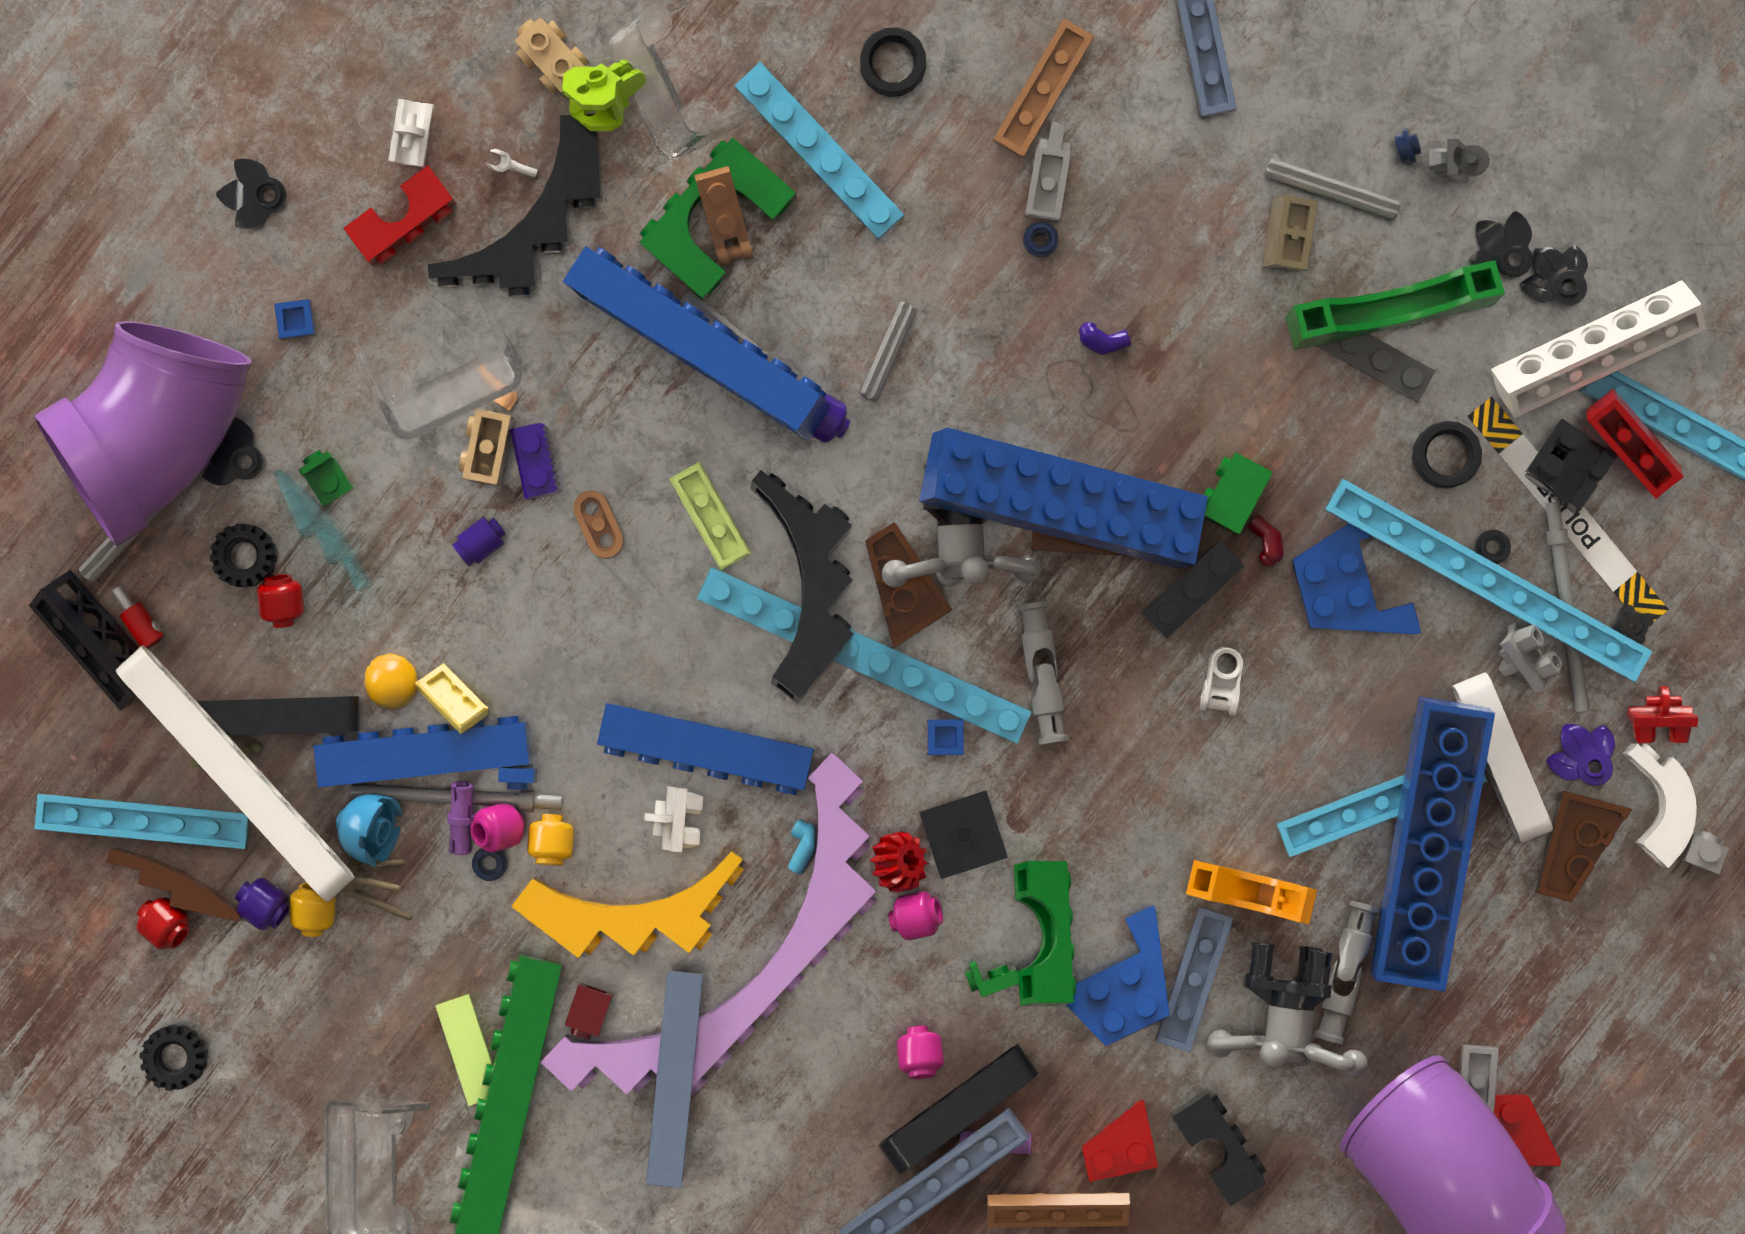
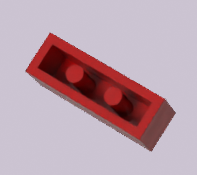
(1634, 443)

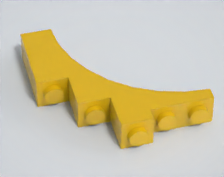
(578, 922)

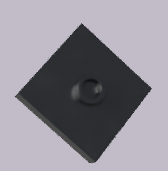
(963, 834)

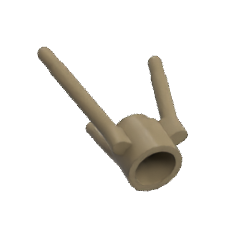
(361, 881)

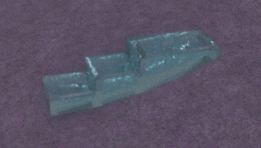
(314, 520)

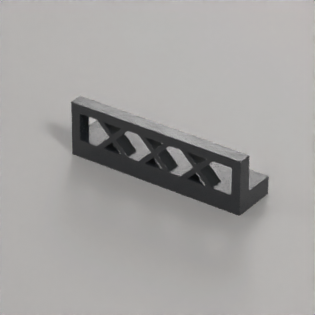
(82, 639)

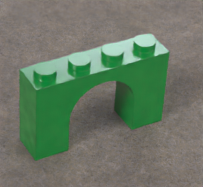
(670, 237)

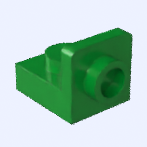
(325, 477)
(999, 979)

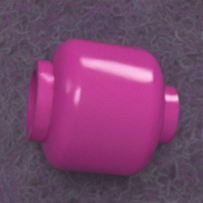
(497, 827)
(916, 915)
(920, 1053)

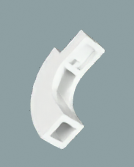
(1677, 805)

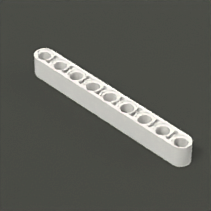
(235, 773)

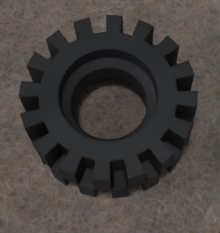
(222, 561)
(152, 1057)

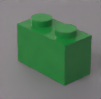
(1235, 492)

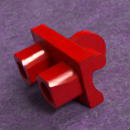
(1662, 712)

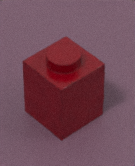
(588, 1011)

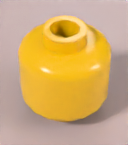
(550, 840)
(310, 911)

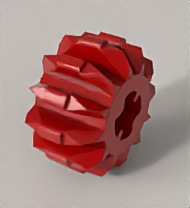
(899, 861)

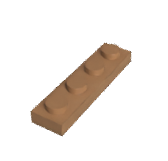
(1043, 88)
(1058, 1210)

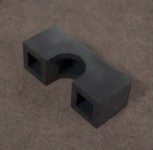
(1192, 590)
(1237, 1173)

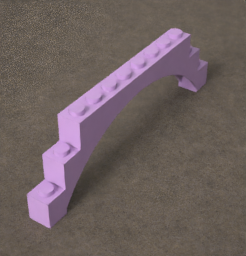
(831, 901)

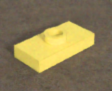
(452, 698)

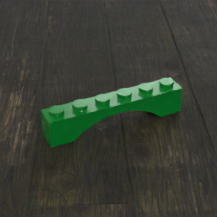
(1350, 317)

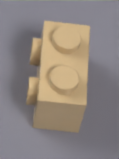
(487, 447)

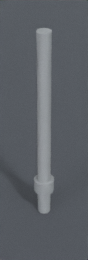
(1557, 538)
(525, 800)

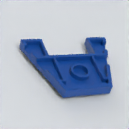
(1338, 588)
(1128, 993)

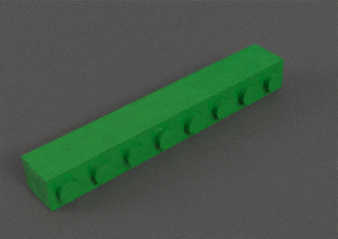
(507, 1096)

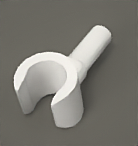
(508, 164)

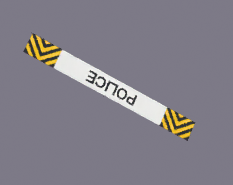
(1581, 527)

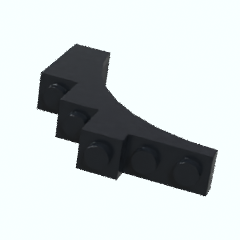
(512, 258)
(823, 583)

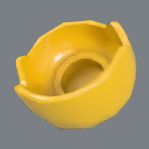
(391, 681)

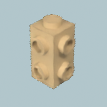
(543, 47)

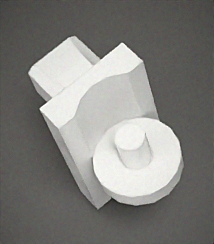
(411, 133)
(670, 819)

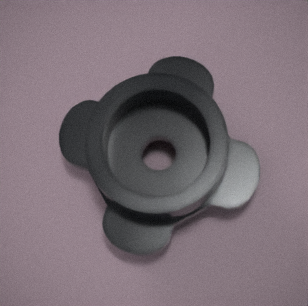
(1642, 621)

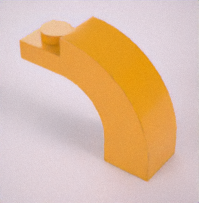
(1251, 891)

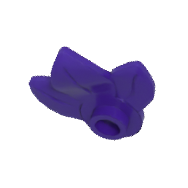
(1580, 751)

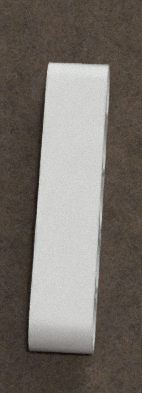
(1507, 764)

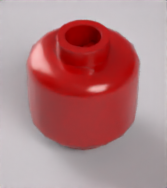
(280, 600)
(162, 924)

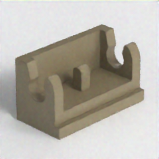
(1290, 233)

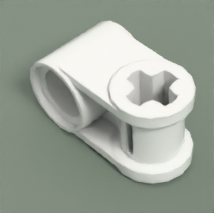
(1222, 684)

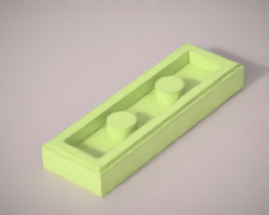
(710, 515)
(465, 1044)

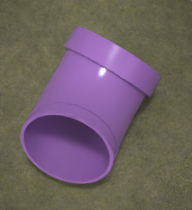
(145, 422)
(1447, 1159)

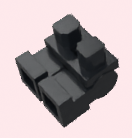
(1570, 466)

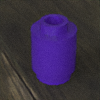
(479, 540)

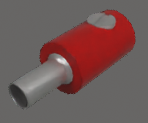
(138, 620)

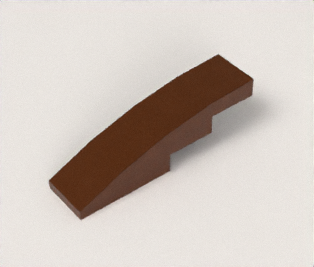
(186, 890)

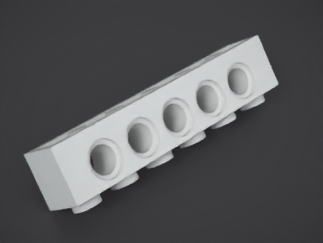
(1599, 348)

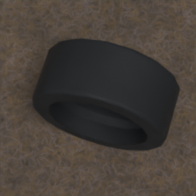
(902, 36)
(1473, 459)

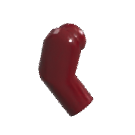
(1272, 541)

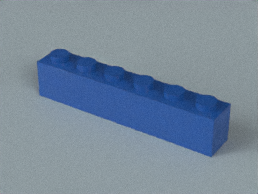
(706, 747)
(422, 754)

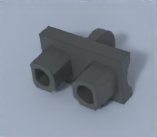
(1458, 160)

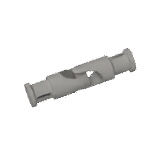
(1046, 693)
(1353, 947)

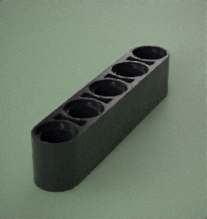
(285, 715)
(958, 1109)

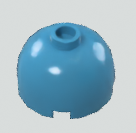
(368, 828)

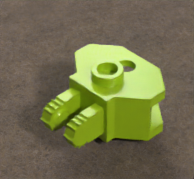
(601, 91)

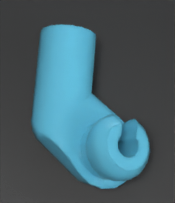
(806, 847)

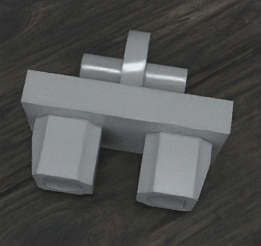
(1524, 660)

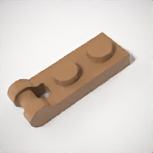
(723, 215)

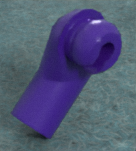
(1101, 342)

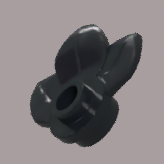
(248, 191)
(1501, 240)
(1553, 272)
(225, 462)

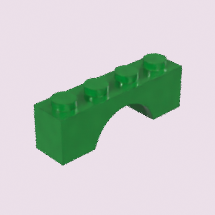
(1045, 891)

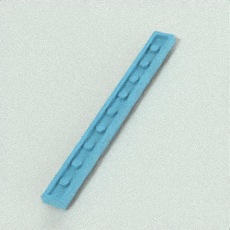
(1488, 580)
(871, 658)

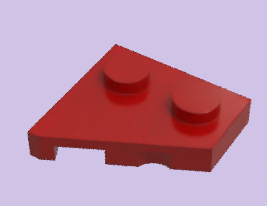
(1526, 1129)
(1122, 1146)

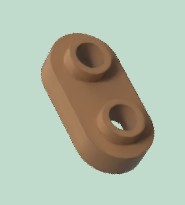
(599, 524)

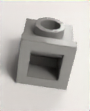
(1705, 852)

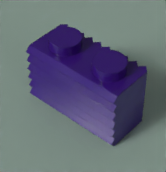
(535, 461)

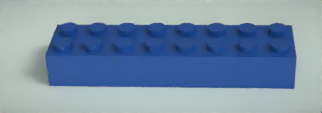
(702, 346)
(1063, 498)
(1432, 843)

